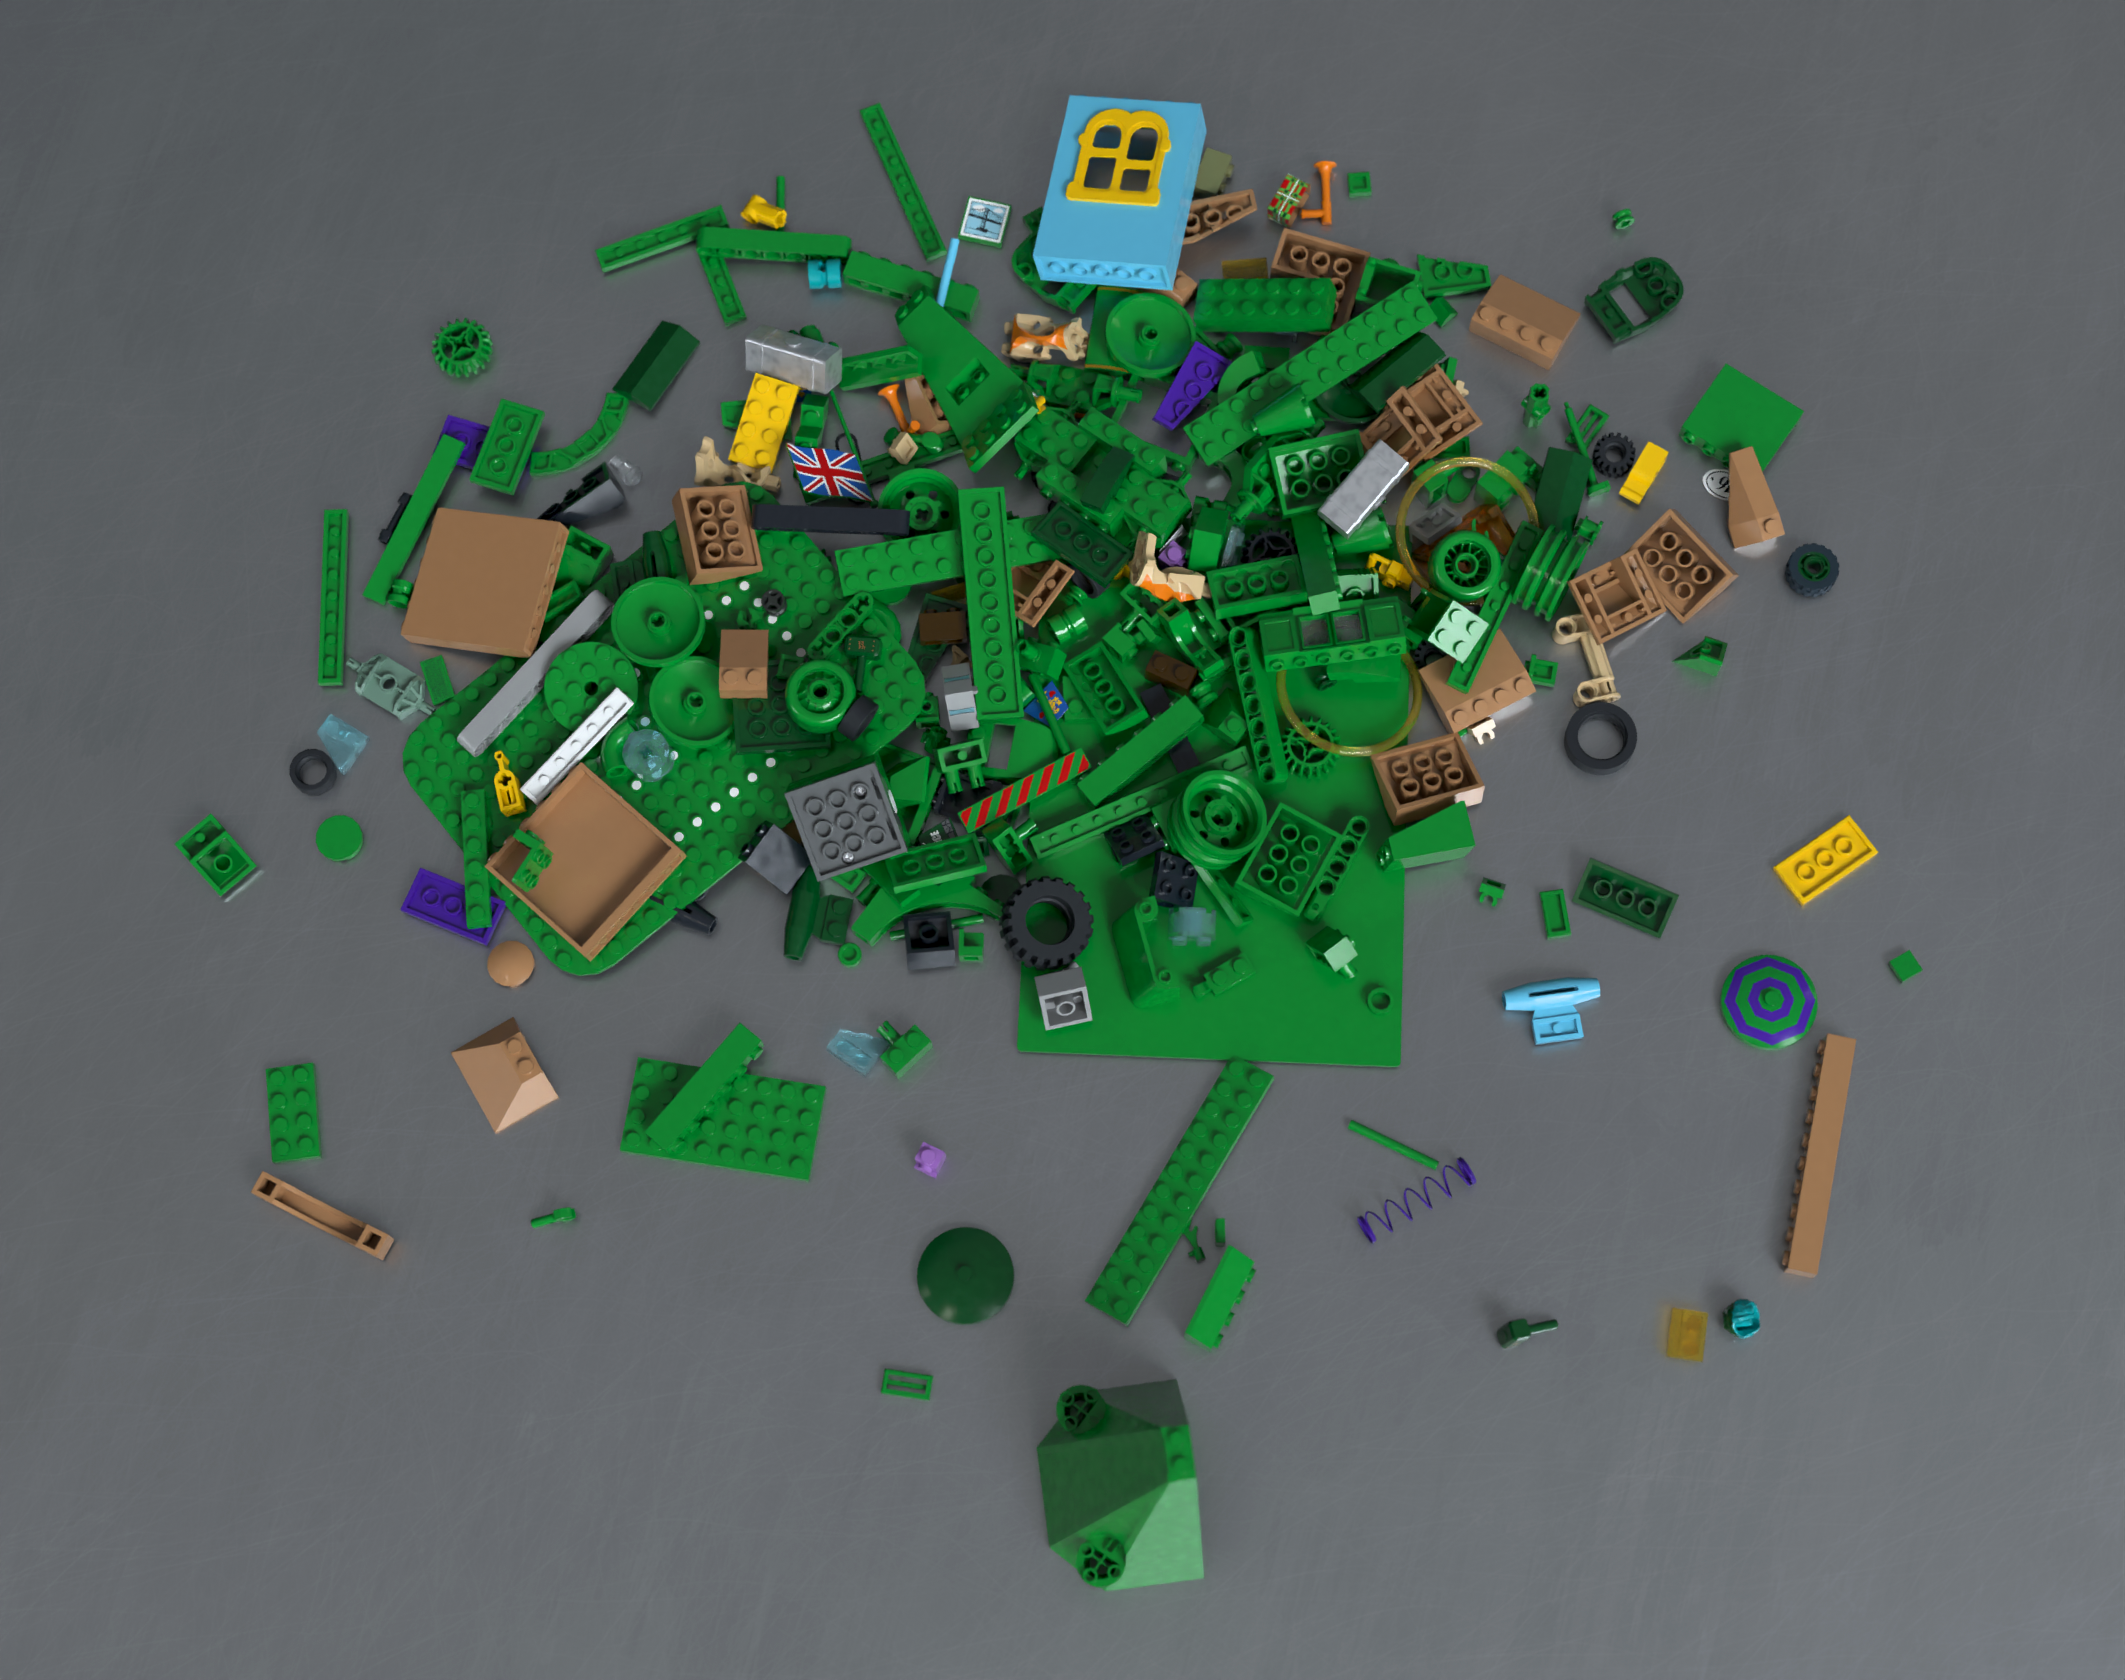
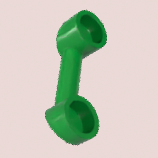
(930, 440)

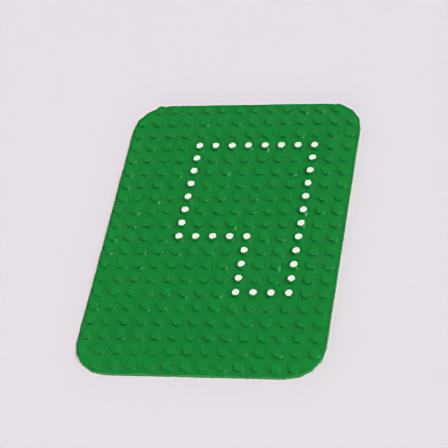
(711, 794)

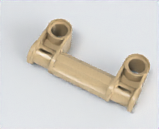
(1601, 687)

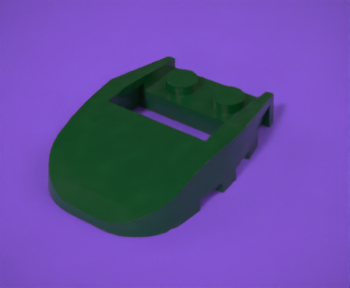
(1653, 287)

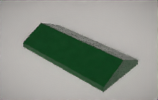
(656, 365)
(1397, 369)
(1561, 489)
(1625, 897)

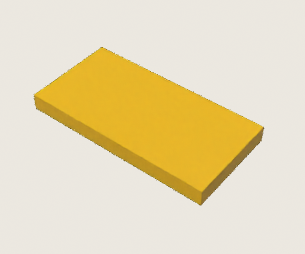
(1825, 860)

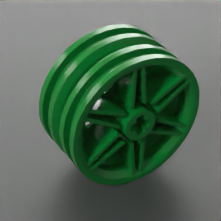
(921, 482)
(1548, 572)
(1230, 804)

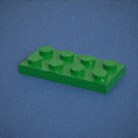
(507, 447)
(936, 863)
(293, 1113)

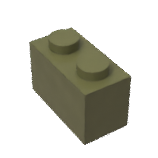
(1212, 174)

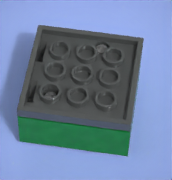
(847, 817)

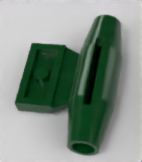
(654, 564)
(814, 915)

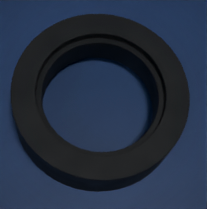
(1606, 711)

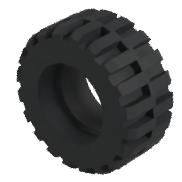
(1071, 906)

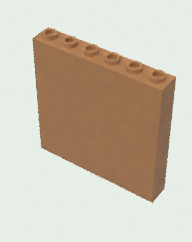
(485, 582)
(601, 863)

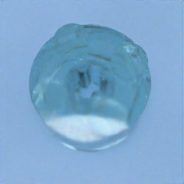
(639, 746)
(1192, 925)

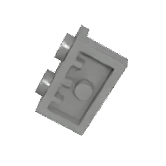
(1434, 524)

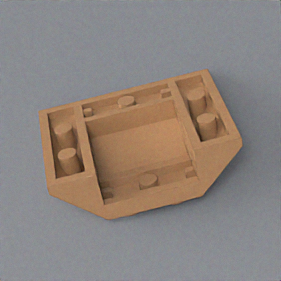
(1443, 407)
(1403, 429)
(1037, 587)
(1616, 596)
(504, 1075)

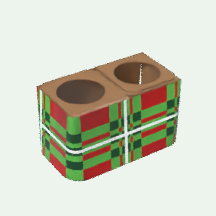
(1288, 201)

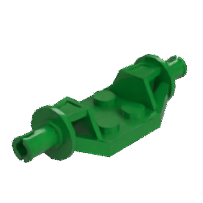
(1072, 383)
(1259, 473)

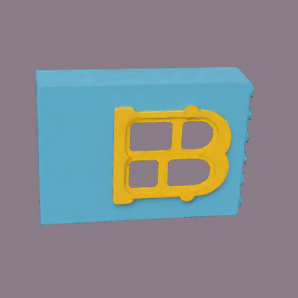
(1115, 232)

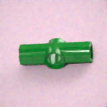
(1536, 405)

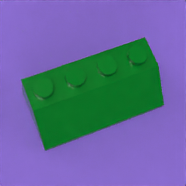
(1219, 1299)

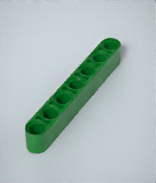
(772, 245)
(1265, 713)

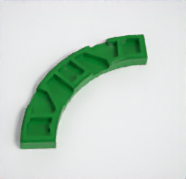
(587, 445)

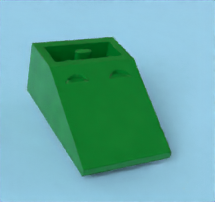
(583, 560)

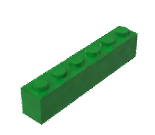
(902, 281)
(1317, 563)
(1140, 752)
(705, 1088)

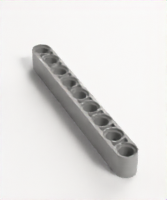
(532, 674)

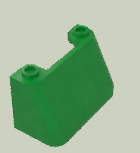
(1145, 983)

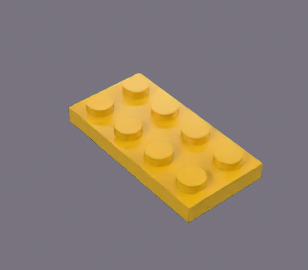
(763, 422)

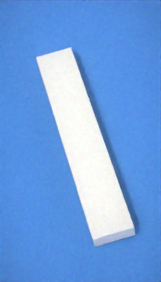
(577, 746)

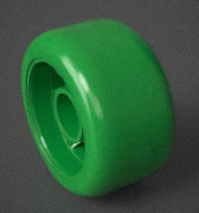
(1481, 560)
(817, 713)

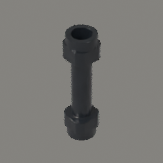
(386, 534)

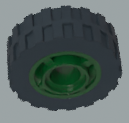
(1813, 557)

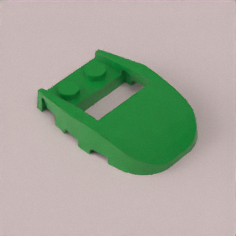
(1023, 263)
(1030, 750)

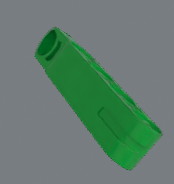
(1320, 900)

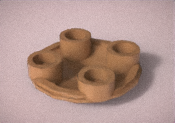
(510, 963)

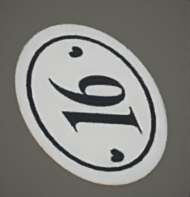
(1717, 483)

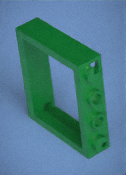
(1173, 460)

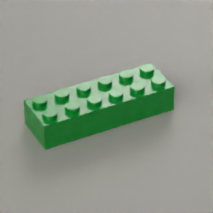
(1265, 305)

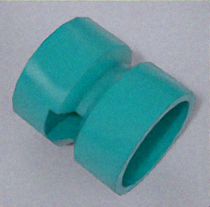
(825, 274)

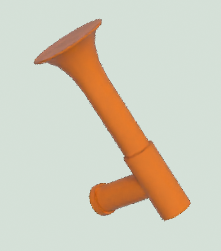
(1325, 212)
(890, 394)

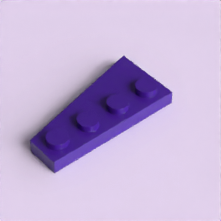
(1193, 381)

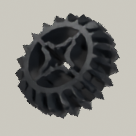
(1265, 540)

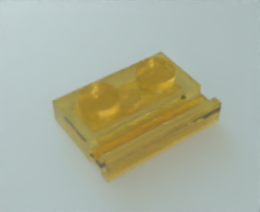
(1687, 1335)

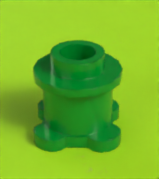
(1588, 529)

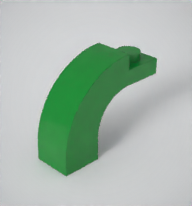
(1240, 374)
(1233, 466)
(1187, 638)

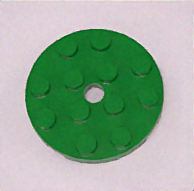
(579, 666)

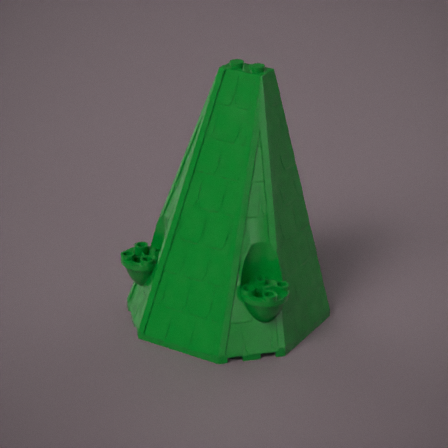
(1122, 1486)

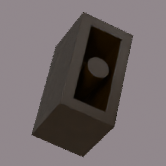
(942, 627)
(1171, 673)

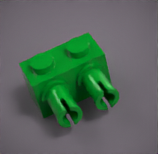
(962, 754)

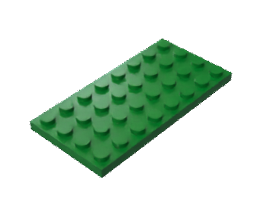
(754, 1128)

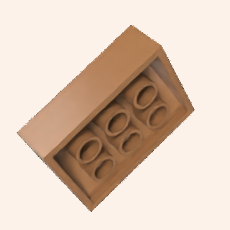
(1523, 321)
(716, 533)
(1682, 565)
(1497, 685)
(1426, 778)

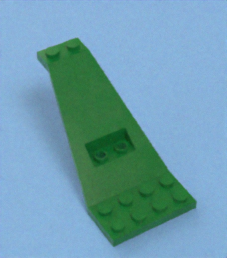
(971, 384)

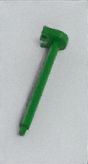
(1595, 487)

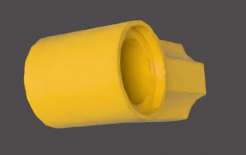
(760, 211)

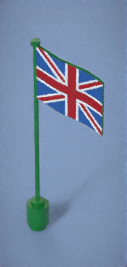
(828, 470)

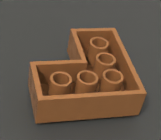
(1314, 257)

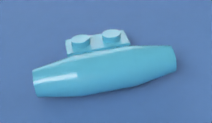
(1553, 1006)

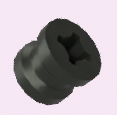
(771, 598)

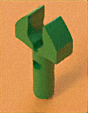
(754, 620)
(562, 1215)

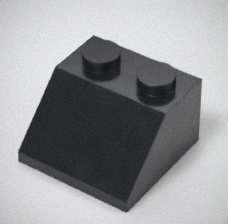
(929, 940)

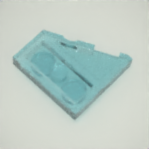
(1235, 540)
(342, 742)
(857, 1050)

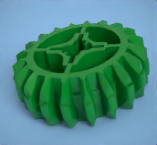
(457, 337)
(1301, 744)

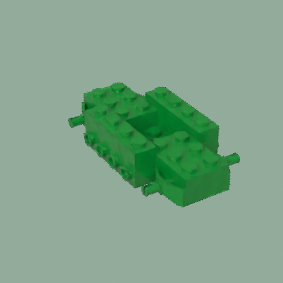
(1071, 453)

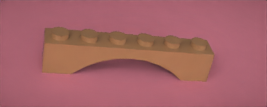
(322, 1216)

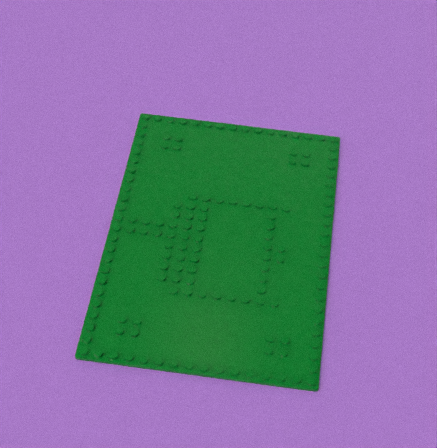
(1293, 1003)

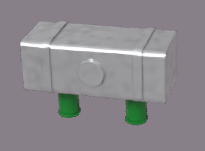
(794, 358)
(1363, 489)

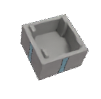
(960, 696)

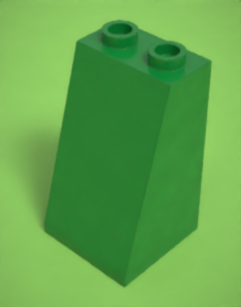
(1430, 841)

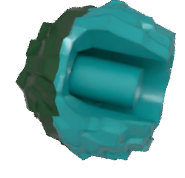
(1742, 1318)

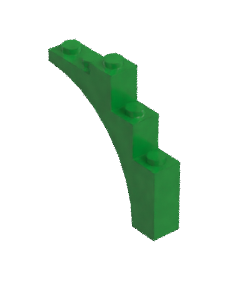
(885, 912)

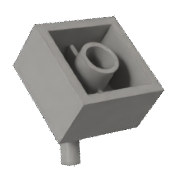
(1063, 997)

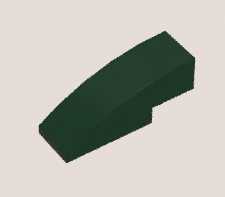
(1107, 480)

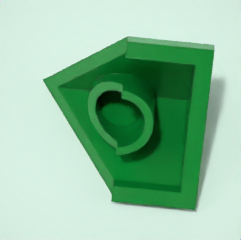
(1704, 656)

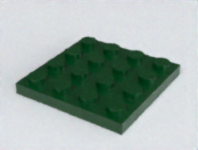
(766, 726)

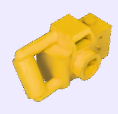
(1390, 572)

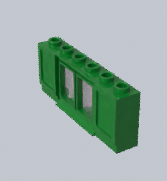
(1352, 633)

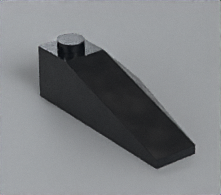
(594, 497)

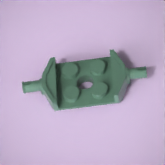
(400, 700)

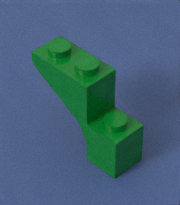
(813, 419)

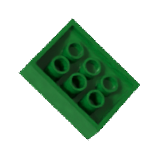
(1312, 470)
(1287, 861)

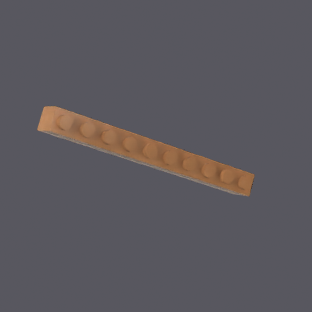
(1819, 1155)

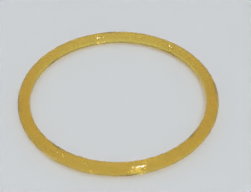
(1424, 477)
(1355, 751)

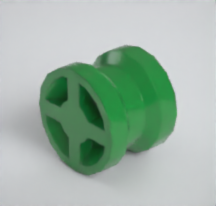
(1230, 346)
(1203, 694)

